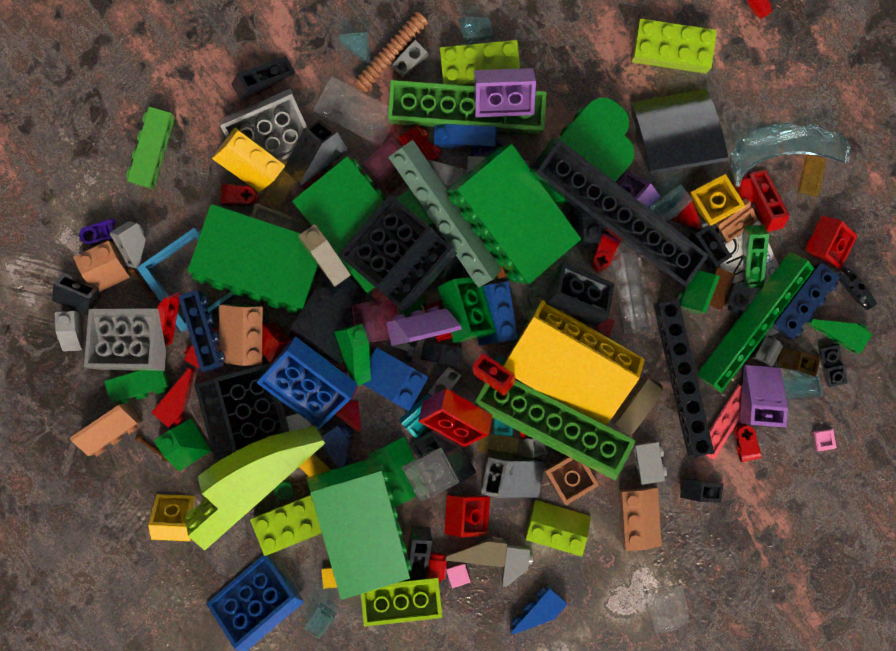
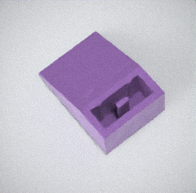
(763, 397)

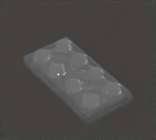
(354, 111)

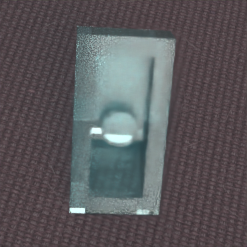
(476, 28)

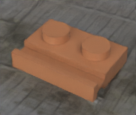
(734, 224)

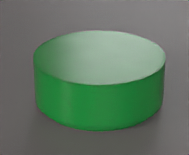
(284, 490)

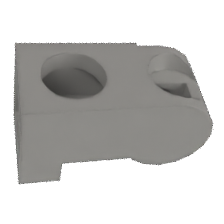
(410, 59)
(445, 381)

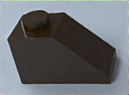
(798, 362)

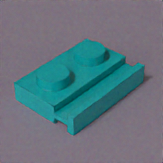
(411, 418)

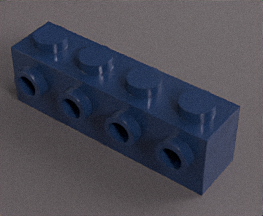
(805, 302)
(201, 331)

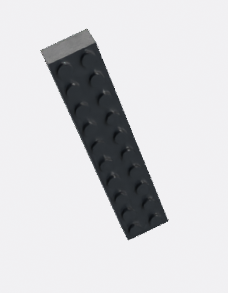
(618, 212)

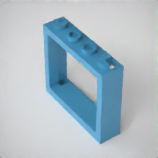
(155, 285)

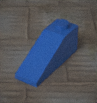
(464, 136)

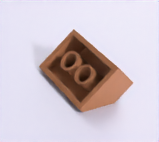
(241, 333)
(107, 430)
(640, 518)

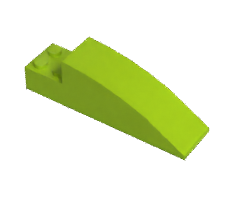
(245, 479)

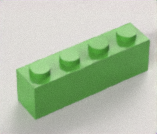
(150, 148)

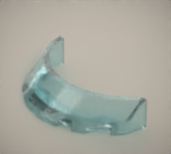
(786, 140)

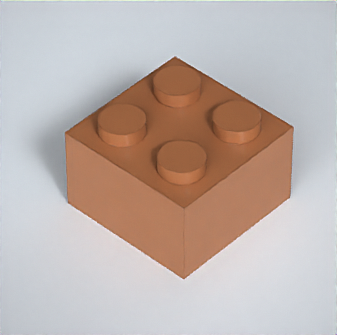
(570, 479)

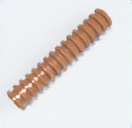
(391, 51)

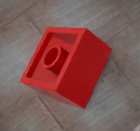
(831, 242)
(467, 515)

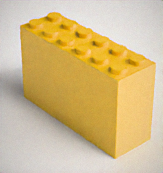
(574, 364)

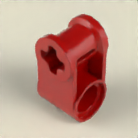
(235, 195)
(606, 250)
(747, 446)

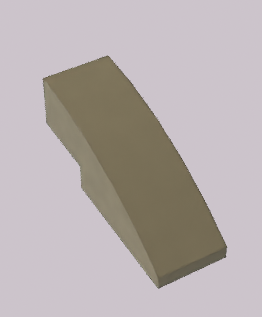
(638, 407)

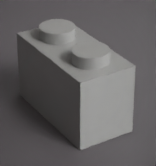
(649, 462)

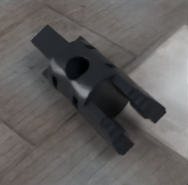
(856, 287)

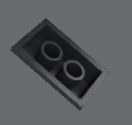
(580, 294)
(453, 451)

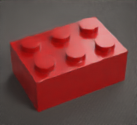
(455, 418)

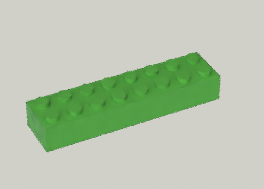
(454, 104)
(558, 427)

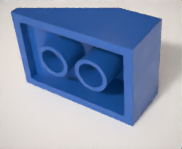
(394, 379)

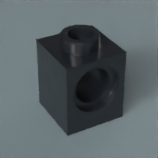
(744, 292)

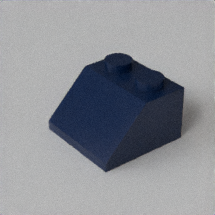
(339, 444)

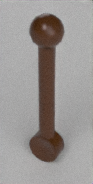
(151, 295)
(139, 438)

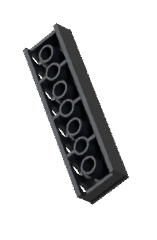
(683, 378)

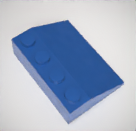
(307, 383)
(254, 603)

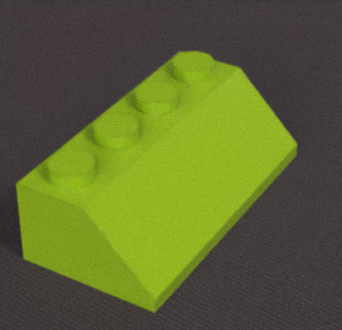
(402, 602)

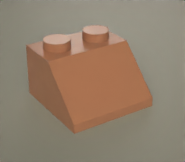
(102, 266)

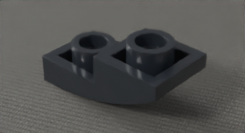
(832, 365)

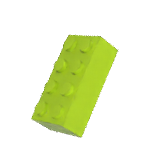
(674, 46)
(461, 61)
(286, 525)

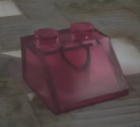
(382, 168)
(374, 318)

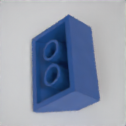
(502, 312)

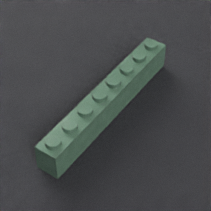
(445, 215)

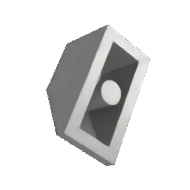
(129, 242)
(69, 330)
(516, 563)

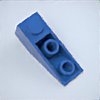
(543, 609)

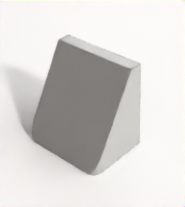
(533, 448)

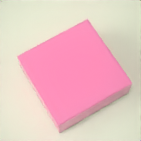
(824, 439)
(458, 575)

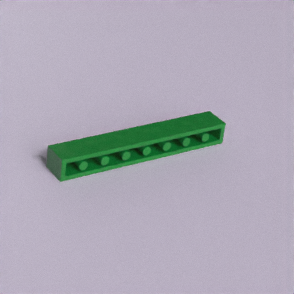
(755, 321)

